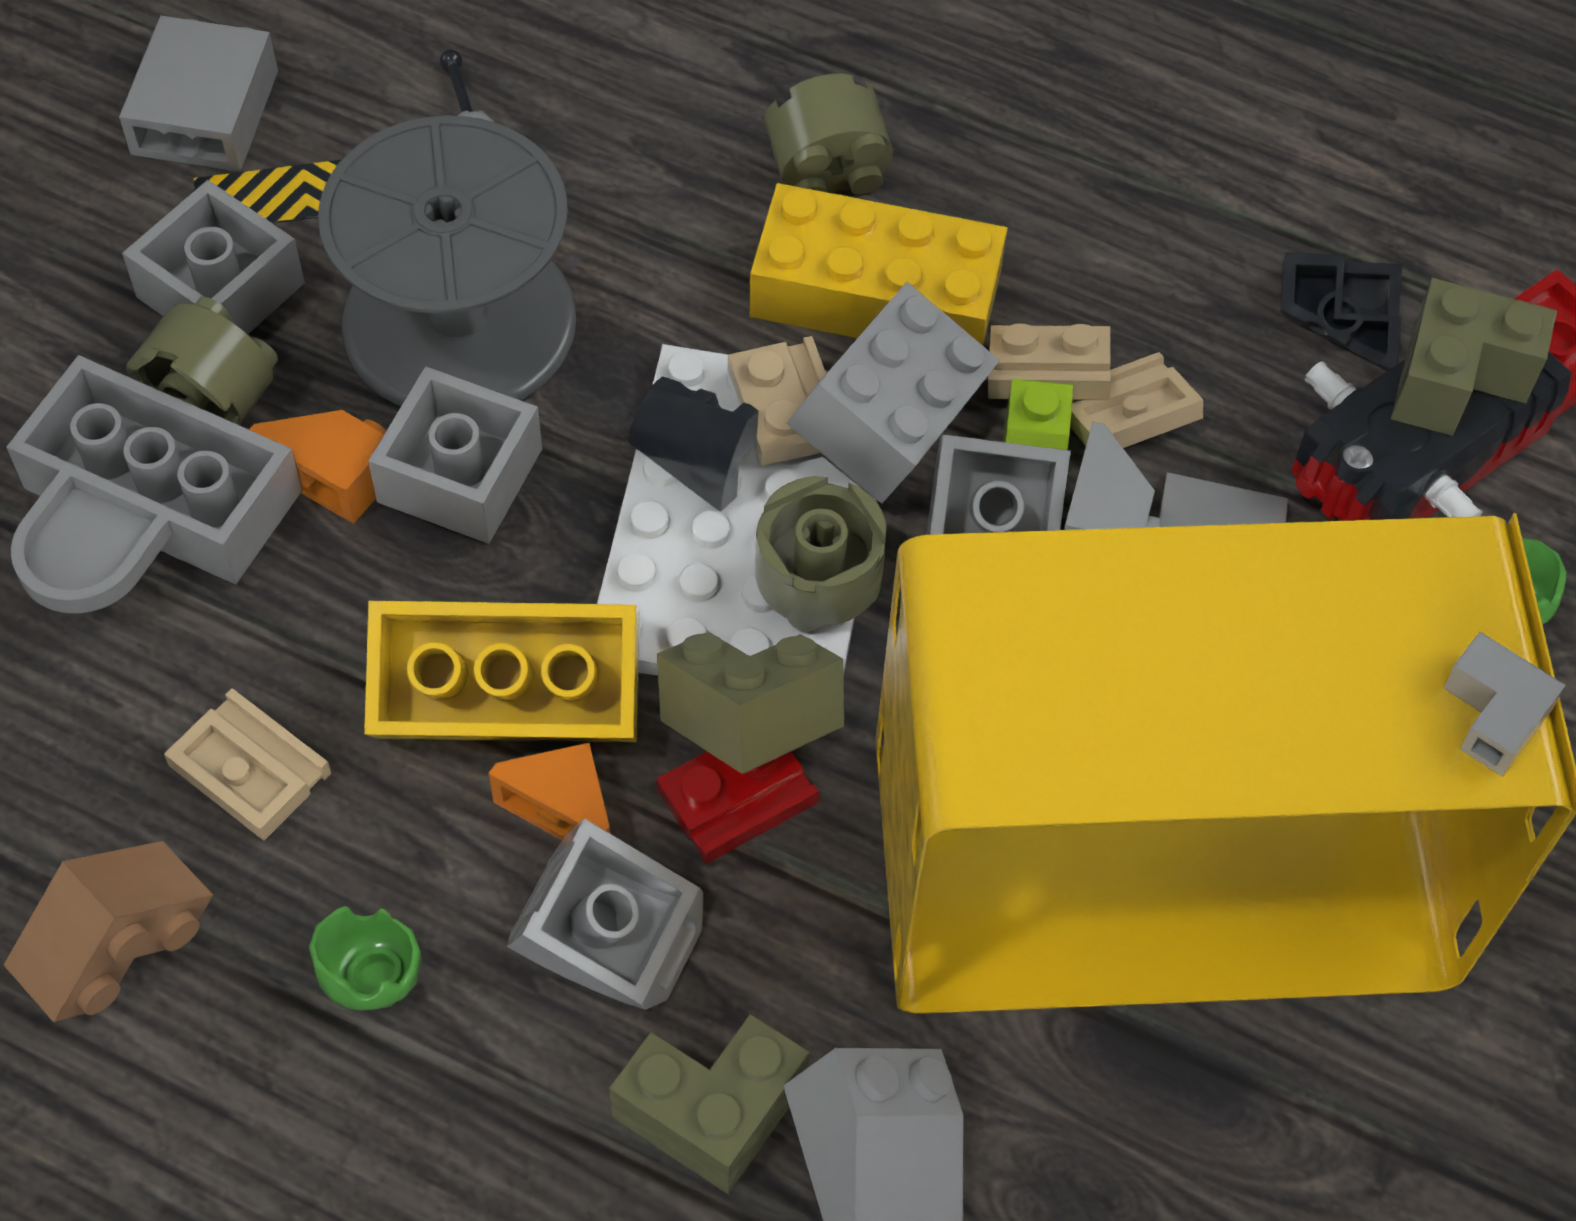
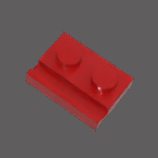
(728, 808)

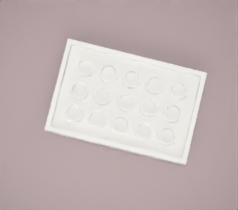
(690, 562)

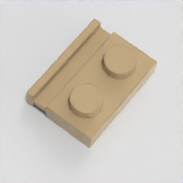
(1052, 354)
(776, 384)
(1142, 403)
(247, 764)

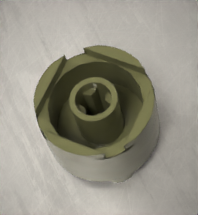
(830, 136)
(205, 360)
(820, 552)

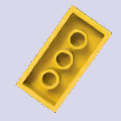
(842, 258)
(502, 671)

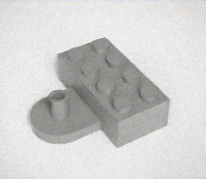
(135, 477)

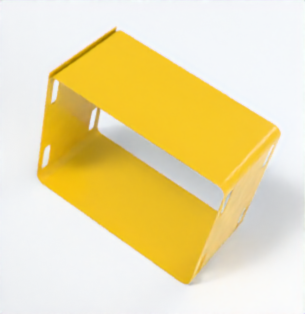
(1202, 762)

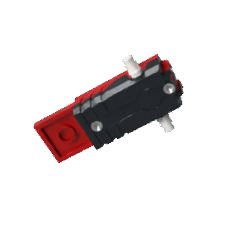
(1389, 469)

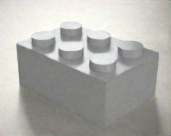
(893, 392)

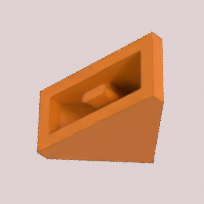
(551, 789)

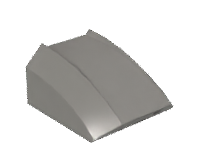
(610, 919)

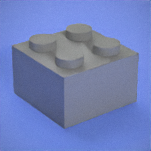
(218, 252)
(456, 454)
(996, 487)

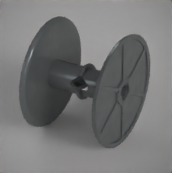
(450, 256)

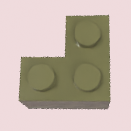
(1469, 343)
(753, 704)
(712, 1116)

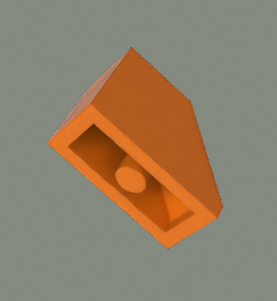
(330, 458)

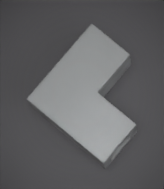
(1509, 695)

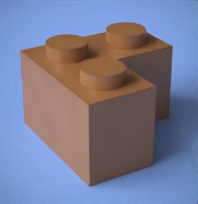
(101, 918)

